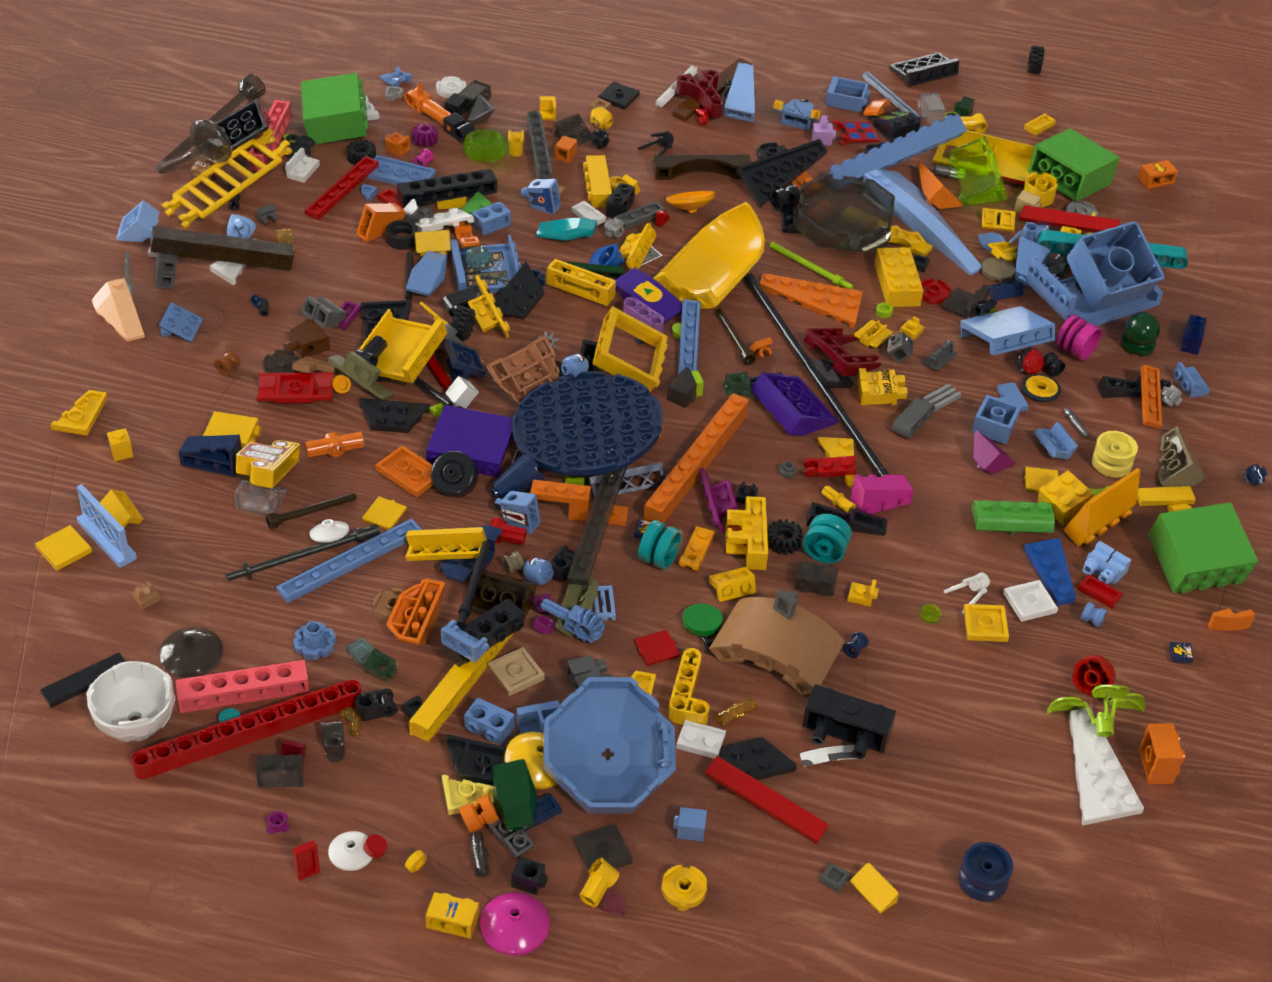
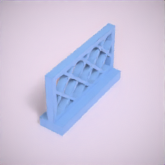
(104, 529)

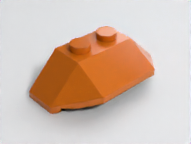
(416, 612)

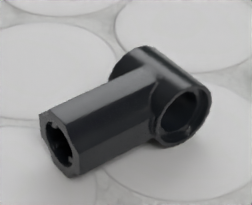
(373, 350)

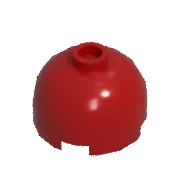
(1092, 672)

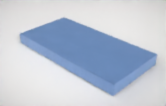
(397, 171)

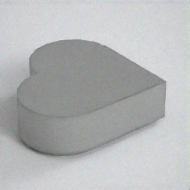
(393, 93)

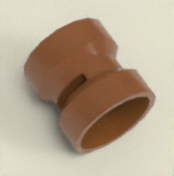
(227, 362)

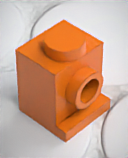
(397, 144)

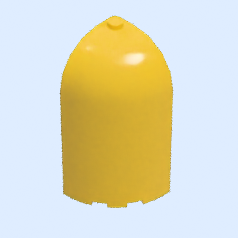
(715, 258)

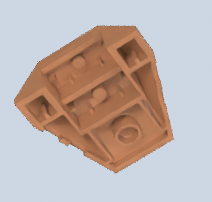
(525, 369)

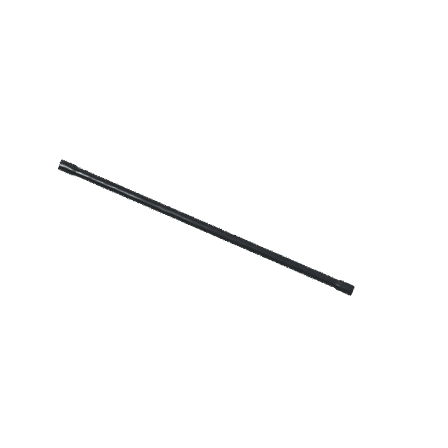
(826, 391)

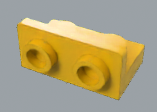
(733, 583)

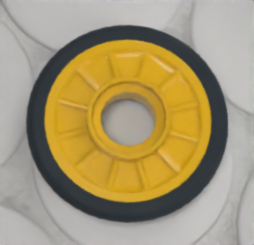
(1050, 393)

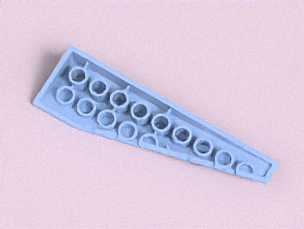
(918, 215)

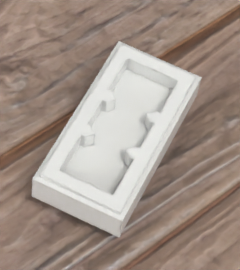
(586, 211)

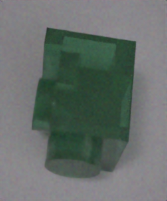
(964, 107)
(737, 383)
(378, 659)

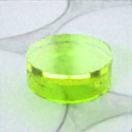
(930, 613)

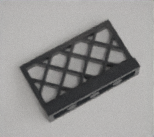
(925, 68)

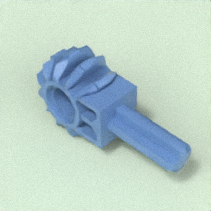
(578, 621)

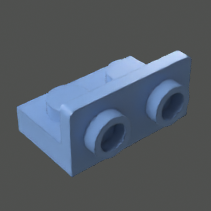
(1190, 381)

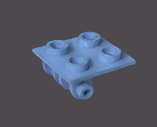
(180, 322)

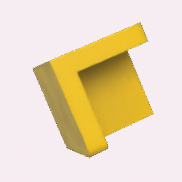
(548, 107)

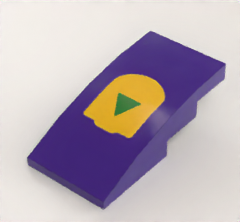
(650, 292)

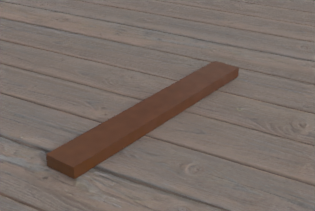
(689, 107)

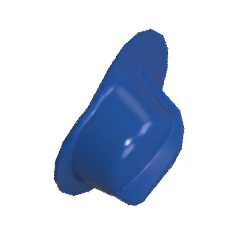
(608, 256)

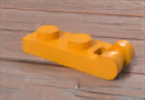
(697, 548)

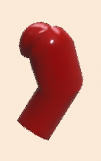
(704, 116)

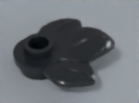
(301, 142)

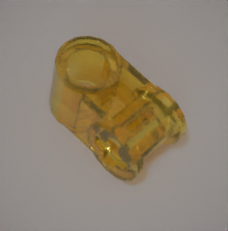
(284, 236)

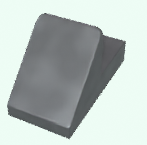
(414, 213)

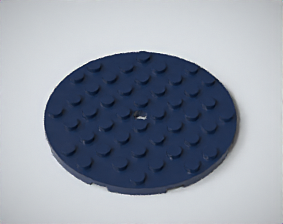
(620, 431)

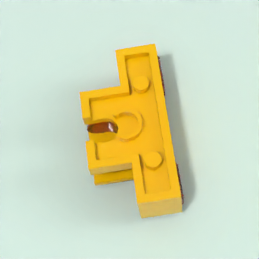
(748, 533)

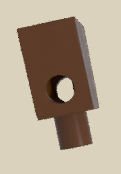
(307, 339)

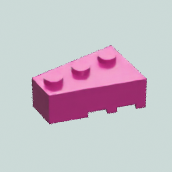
(880, 493)

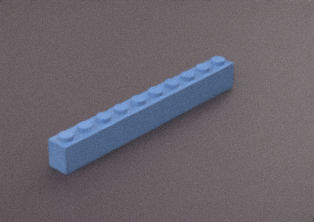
(901, 148)

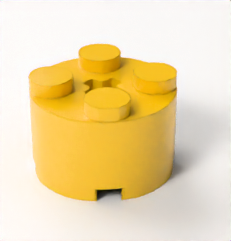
(1043, 186)

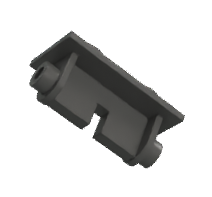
(941, 356)

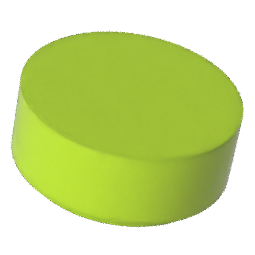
(884, 310)
(676, 330)

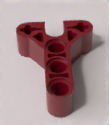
(702, 90)

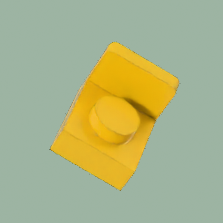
(862, 593)

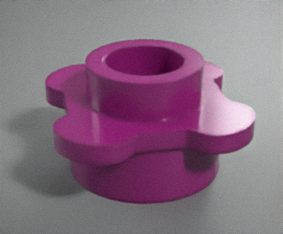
(538, 600)
(277, 817)

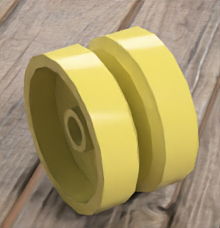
(1114, 454)

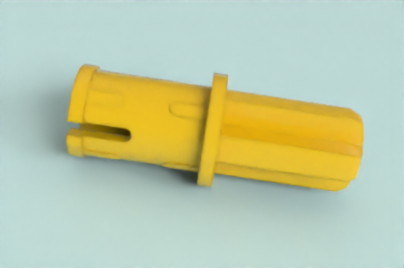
(838, 499)

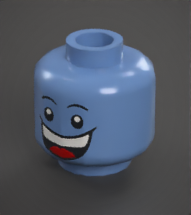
(574, 365)
(538, 570)

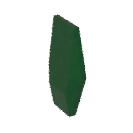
(514, 795)

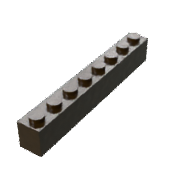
(221, 248)

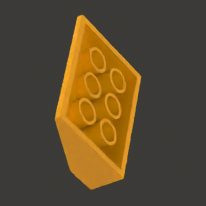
(1104, 510)

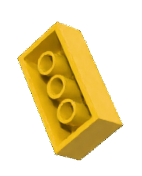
(898, 277)

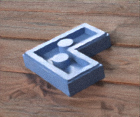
(1010, 393)

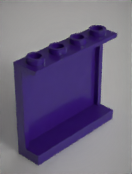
(476, 434)

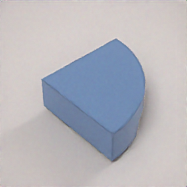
(368, 191)

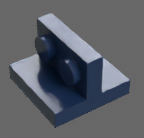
(463, 360)

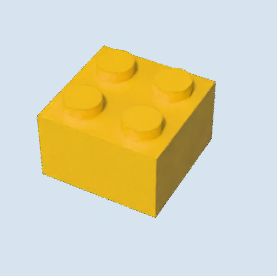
(1066, 496)

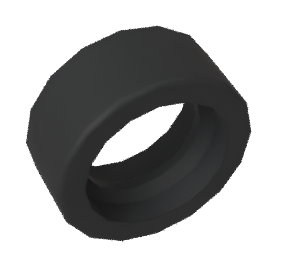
(401, 226)

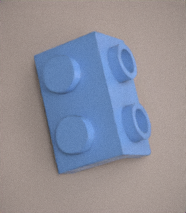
(1057, 441)

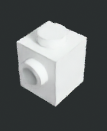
(461, 392)

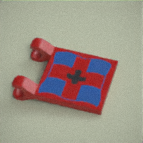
(856, 132)

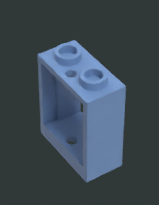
(848, 87)

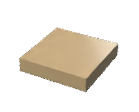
(516, 671)

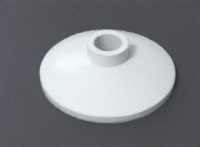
(329, 531)
(349, 858)

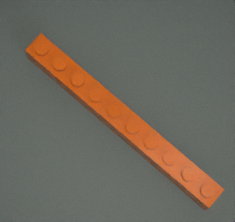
(699, 455)

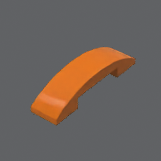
(464, 235)

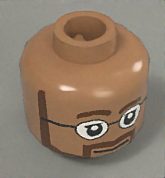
(200, 166)

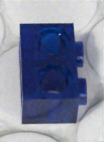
(1193, 334)

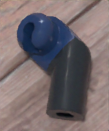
(260, 303)

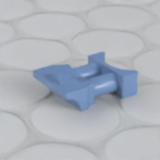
(396, 78)

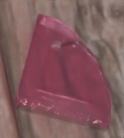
(613, 902)

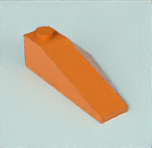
(935, 191)

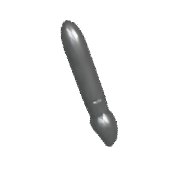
(1075, 421)

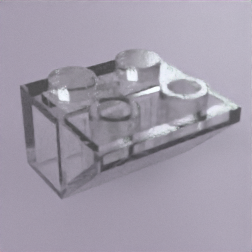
(258, 498)

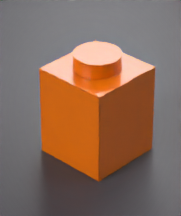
(566, 149)

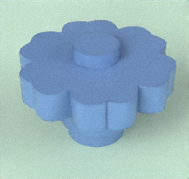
(314, 640)

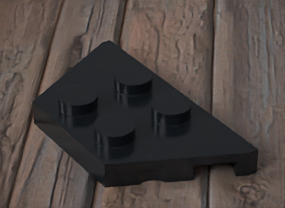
(520, 294)
(392, 415)
(474, 759)
(757, 759)

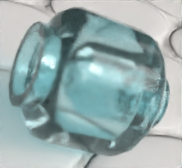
(478, 257)

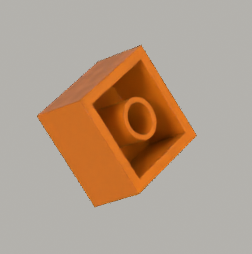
(1161, 753)

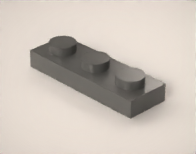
(640, 214)

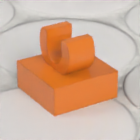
(762, 345)

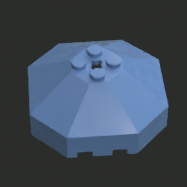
(615, 717)

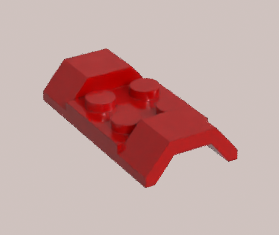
(295, 387)

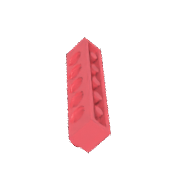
(279, 119)
(242, 686)

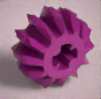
(425, 135)

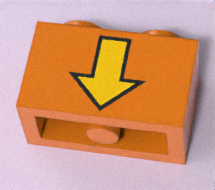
(1157, 174)

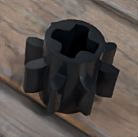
(599, 138)

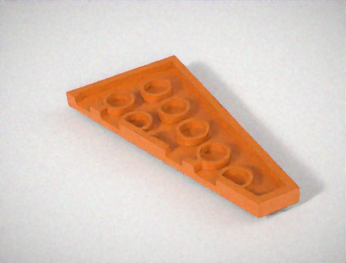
(818, 297)

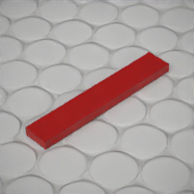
(341, 188)
(1067, 219)
(767, 799)

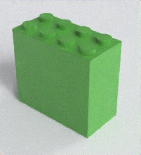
(334, 108)
(1075, 162)
(1202, 548)

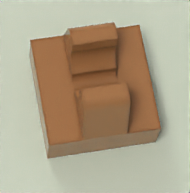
(146, 595)

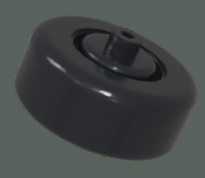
(454, 474)

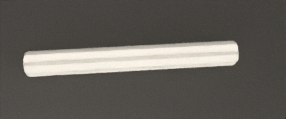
(671, 91)

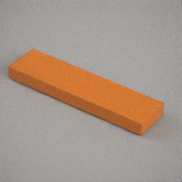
(1151, 396)

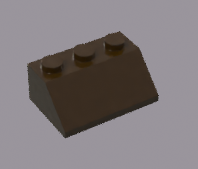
(496, 588)

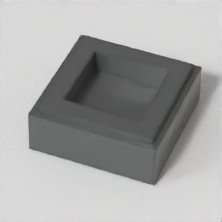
(834, 877)

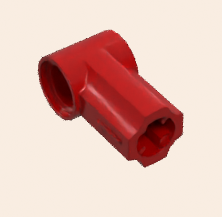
(510, 533)

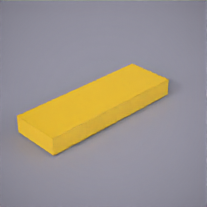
(1165, 496)

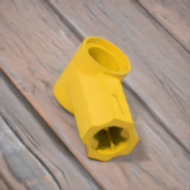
(976, 122)
(602, 877)

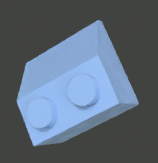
(138, 223)

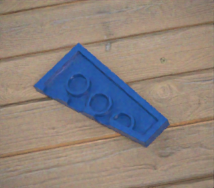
(1052, 569)

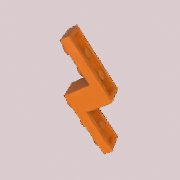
(578, 498)

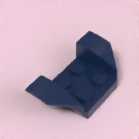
(463, 568)

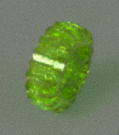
(485, 145)

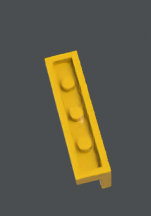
(446, 541)

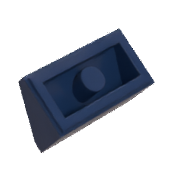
(1006, 290)

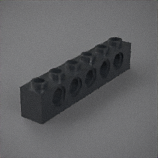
(447, 187)

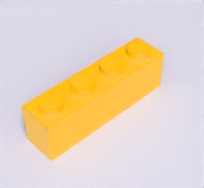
(597, 180)

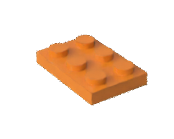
(406, 470)

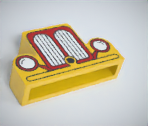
(267, 463)

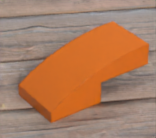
(876, 107)
(1228, 621)

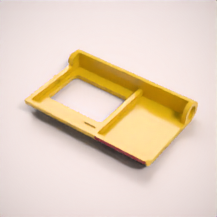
(1011, 155)

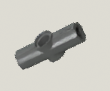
(1058, 265)

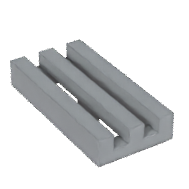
(940, 394)

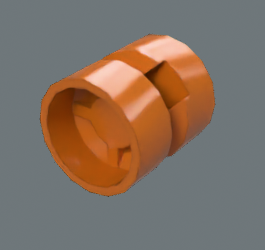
(471, 816)

